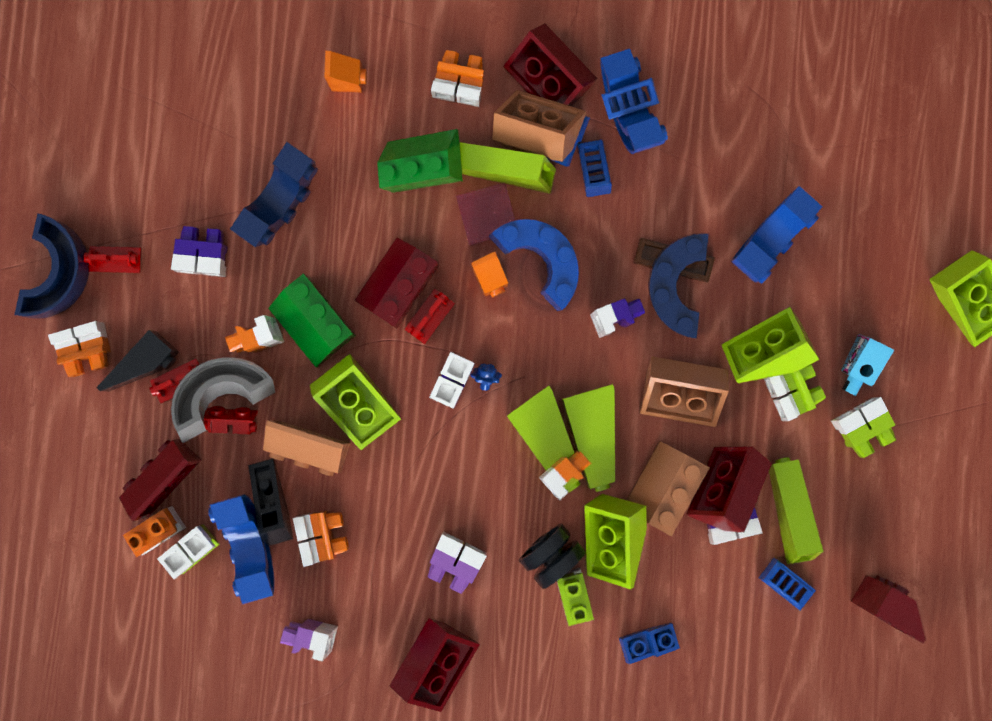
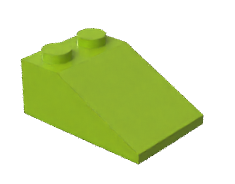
(967, 295)
(770, 348)
(354, 402)
(614, 539)

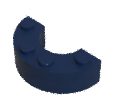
(279, 199)
(67, 272)
(664, 278)

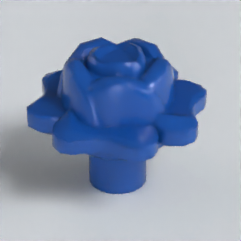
(486, 375)

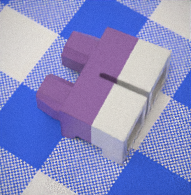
(466, 566)
(312, 636)

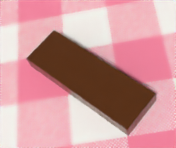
(649, 250)

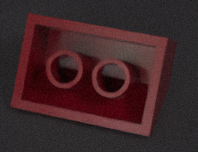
(549, 68)
(397, 282)
(158, 479)
(730, 488)
(890, 604)
(434, 665)

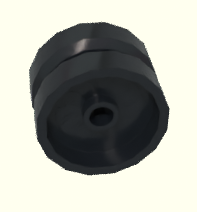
(552, 556)

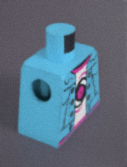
(871, 356)

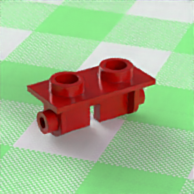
(113, 259)
(429, 316)
(166, 384)
(242, 420)

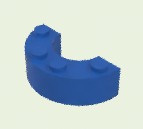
(640, 128)
(775, 235)
(554, 250)
(248, 550)

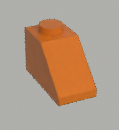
(344, 73)
(490, 275)

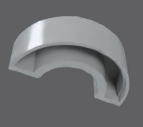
(213, 380)

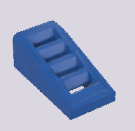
(628, 90)
(595, 184)
(770, 572)

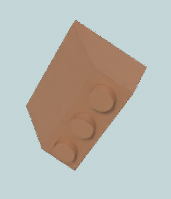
(538, 125)
(684, 391)
(305, 447)
(668, 486)

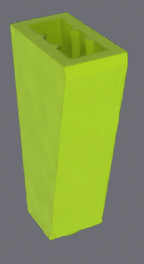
(507, 167)
(544, 430)
(593, 431)
(794, 512)

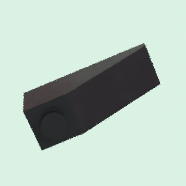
(146, 358)
(270, 503)

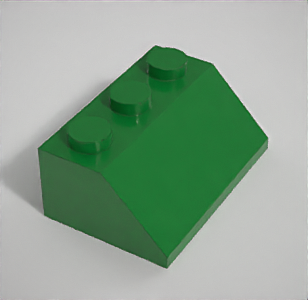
(420, 162)
(311, 320)

